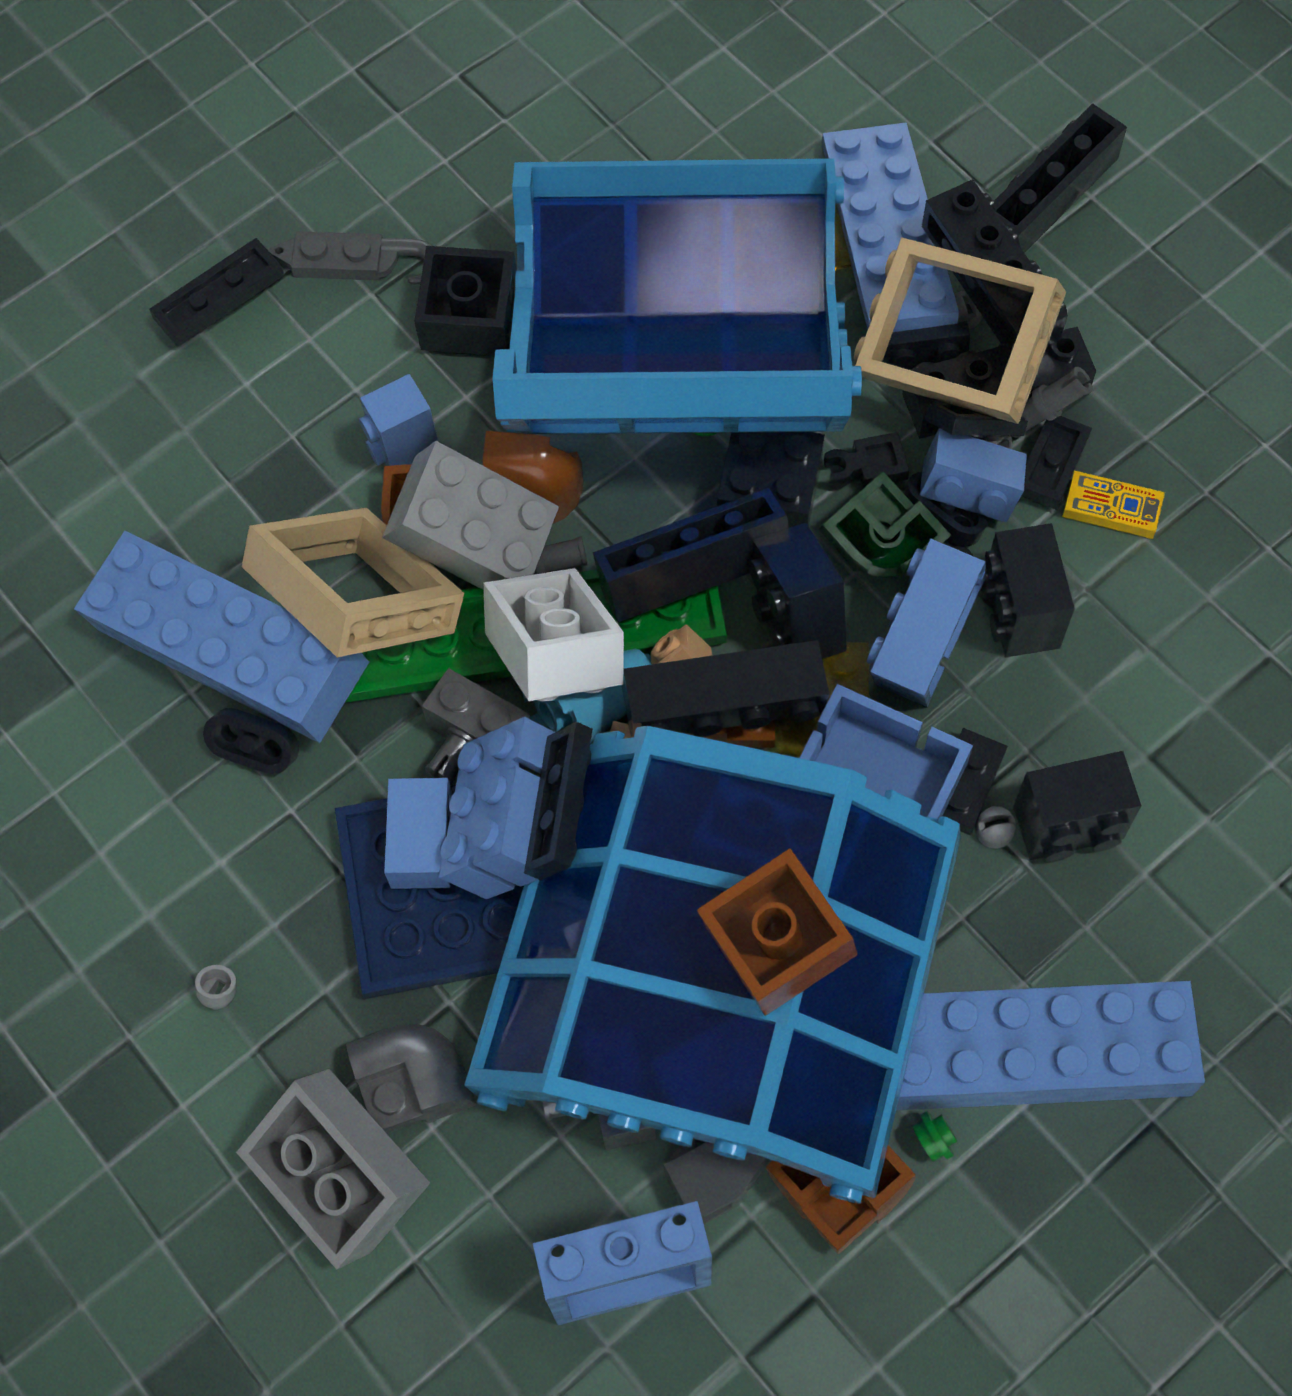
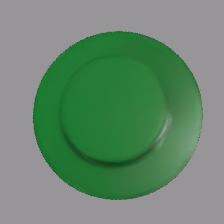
(935, 1136)

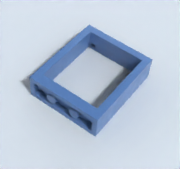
(624, 1263)

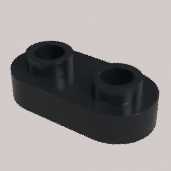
(963, 525)
(254, 741)

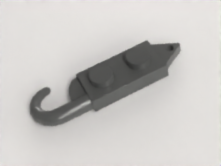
(345, 255)

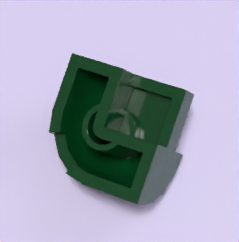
(882, 529)

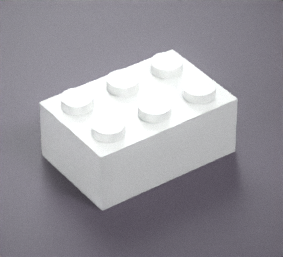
(553, 634)

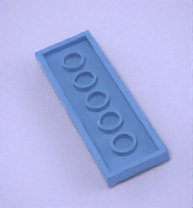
(879, 207)

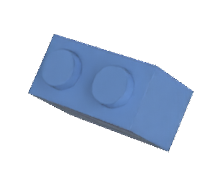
(397, 422)
(973, 475)
(415, 831)

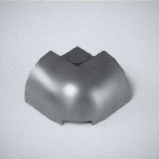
(409, 1076)

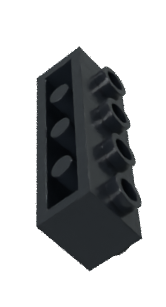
(1060, 174)
(968, 224)
(986, 368)
(690, 559)
(728, 690)

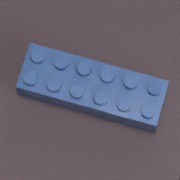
(219, 636)
(1053, 1046)

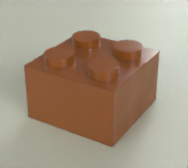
(778, 931)

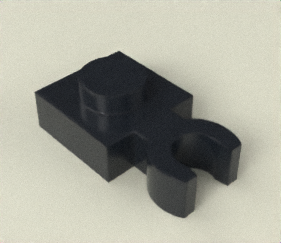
(868, 460)

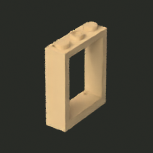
(1024, 358)
(422, 609)

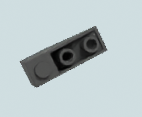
(711, 1179)

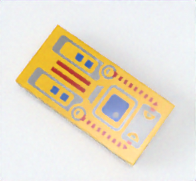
(1113, 504)

